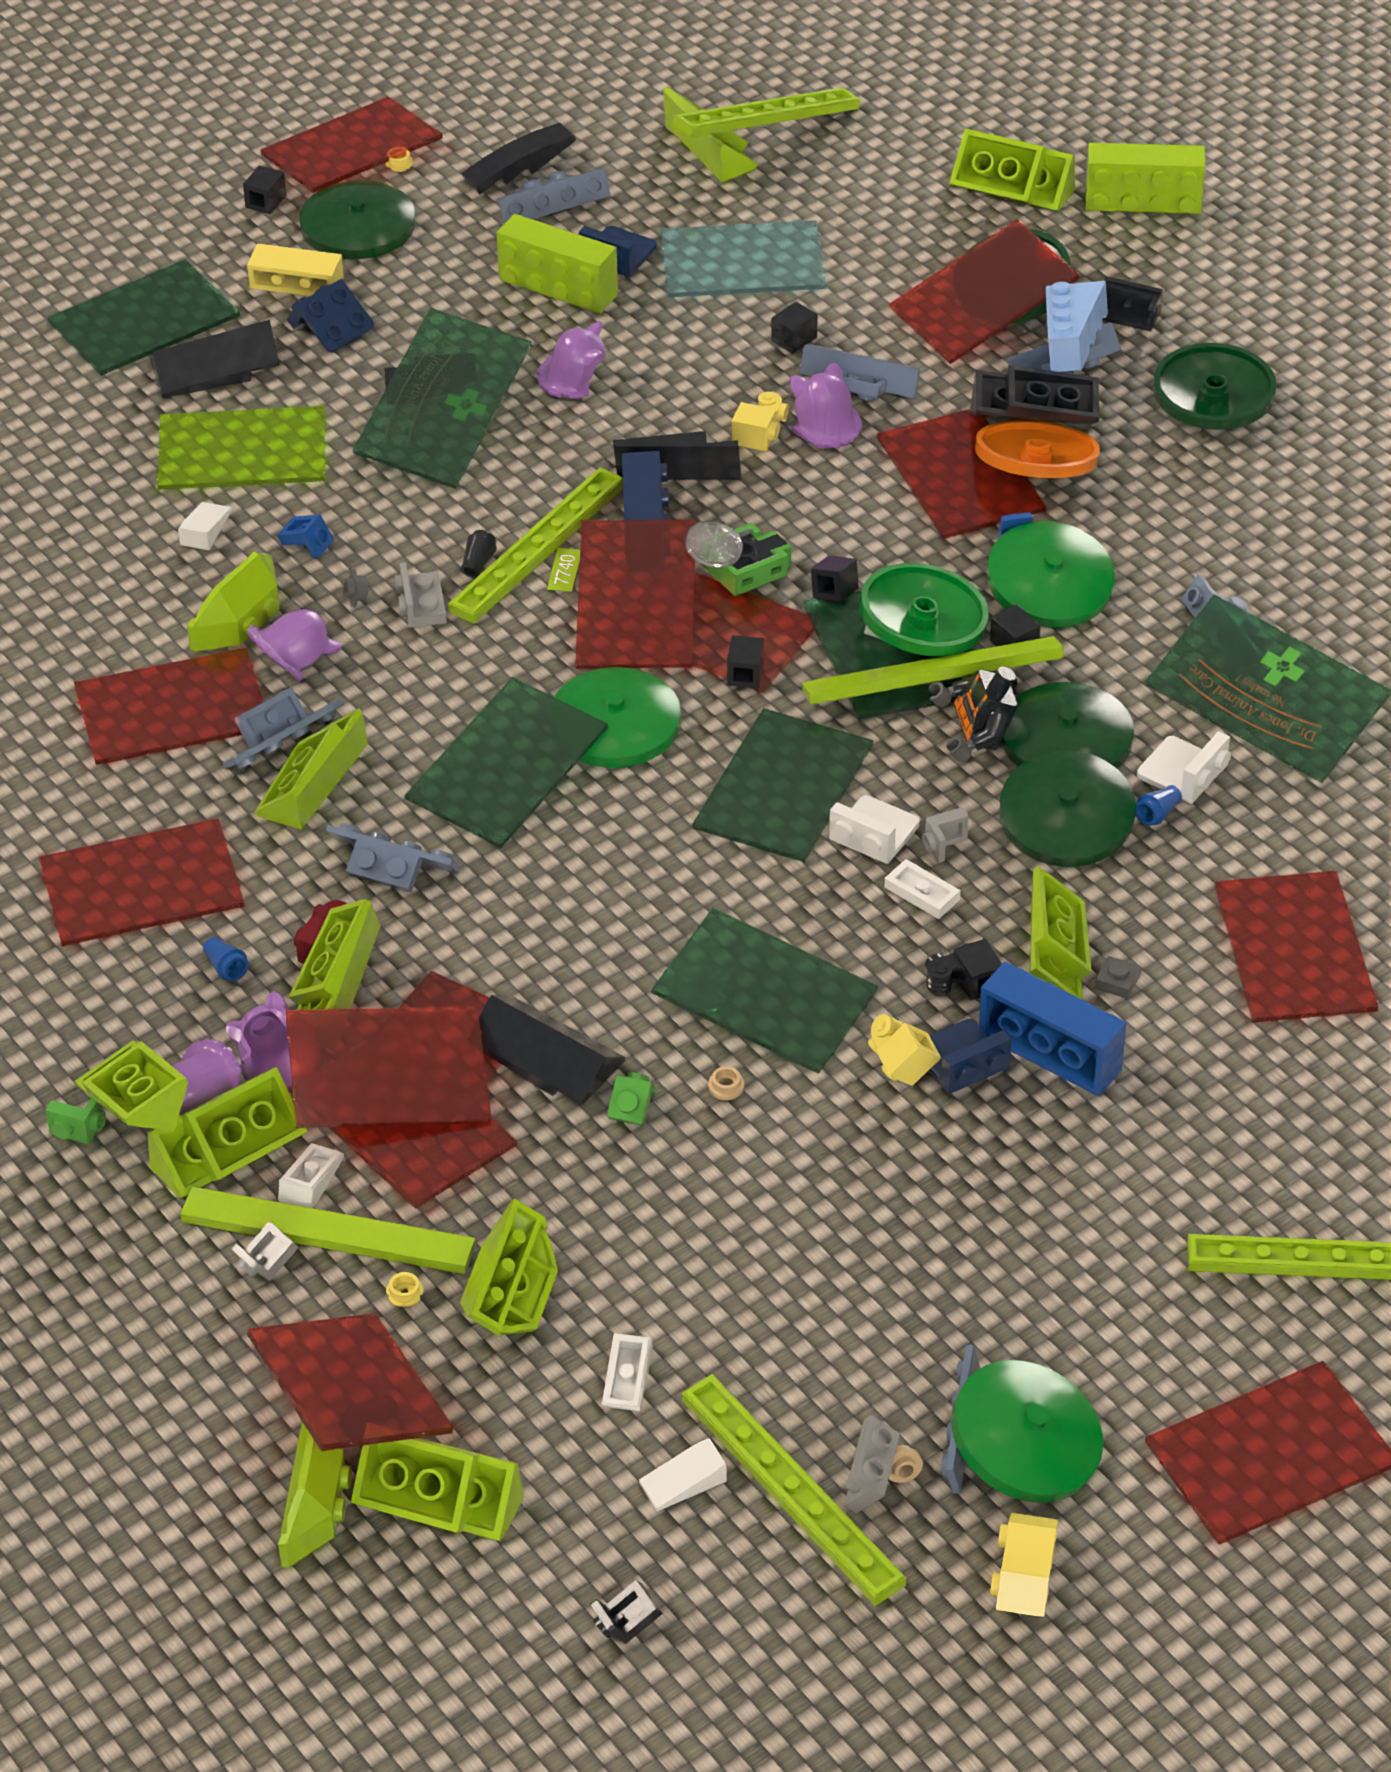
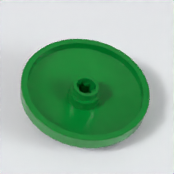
(1051, 573)
(923, 609)
(637, 707)
(1027, 1431)

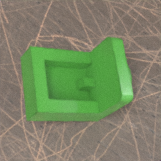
(631, 1098)
(75, 1122)

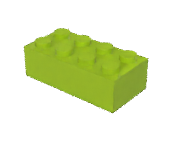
(1144, 178)
(557, 263)

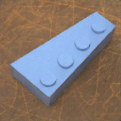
(1072, 321)

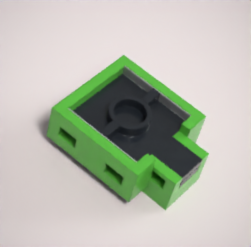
(761, 561)

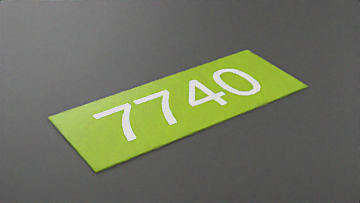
(564, 570)

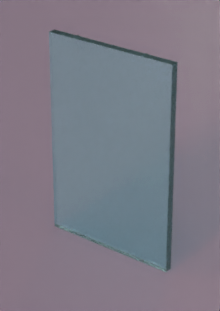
(742, 259)

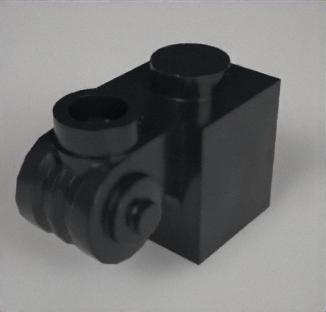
(968, 965)

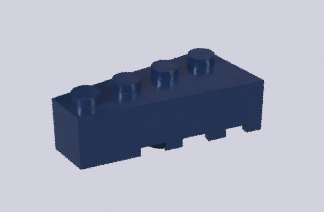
(644, 486)

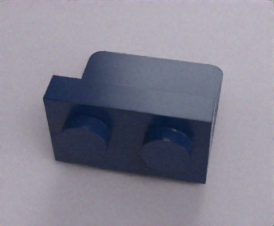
(631, 247)
(332, 315)
(968, 1055)

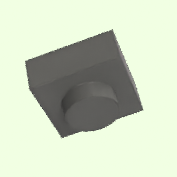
(1117, 977)

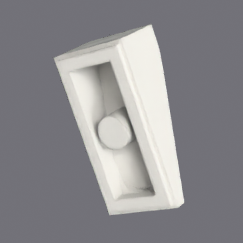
(203, 525)
(309, 1176)
(627, 1372)
(685, 1475)

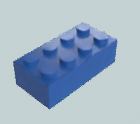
(1053, 1028)

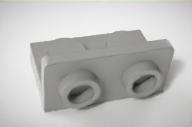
(421, 597)
(871, 1464)

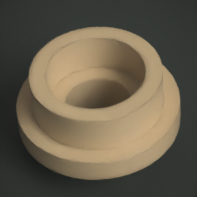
(726, 1083)
(913, 1464)

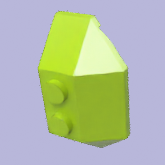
(235, 604)
(512, 1273)
(313, 1499)

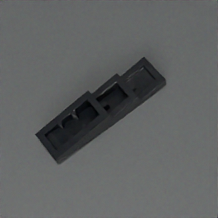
(524, 153)

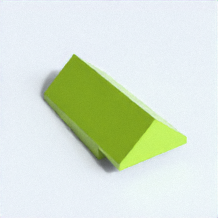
(718, 151)
(1014, 170)
(314, 771)
(1058, 934)
(337, 958)
(137, 1087)
(224, 1134)
(439, 1486)

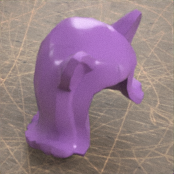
(572, 362)
(825, 409)
(295, 641)
(263, 1039)
(209, 1070)

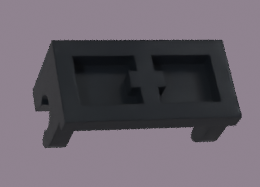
(1132, 303)

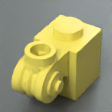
(759, 424)
(902, 1049)

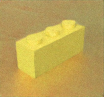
(292, 269)

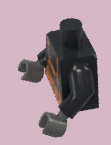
(983, 708)

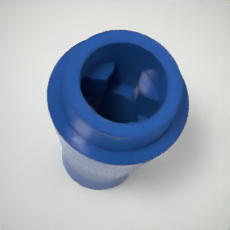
(1155, 806)
(226, 959)

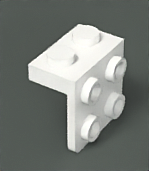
(1186, 765)
(872, 827)

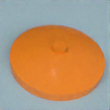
(1037, 449)

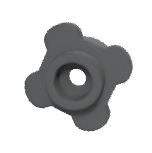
(355, 588)

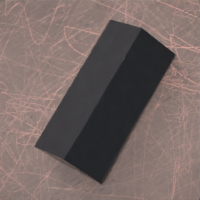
(215, 360)
(1035, 396)
(686, 455)
(545, 1049)

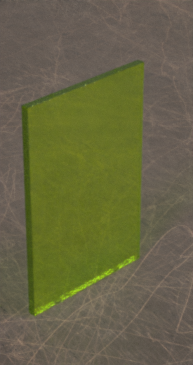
(241, 447)

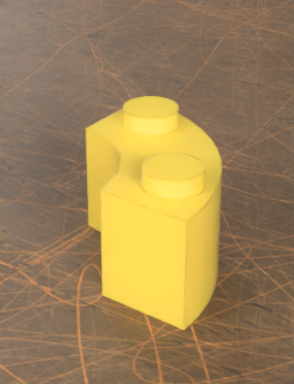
(1025, 1565)

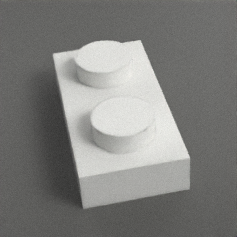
(922, 889)

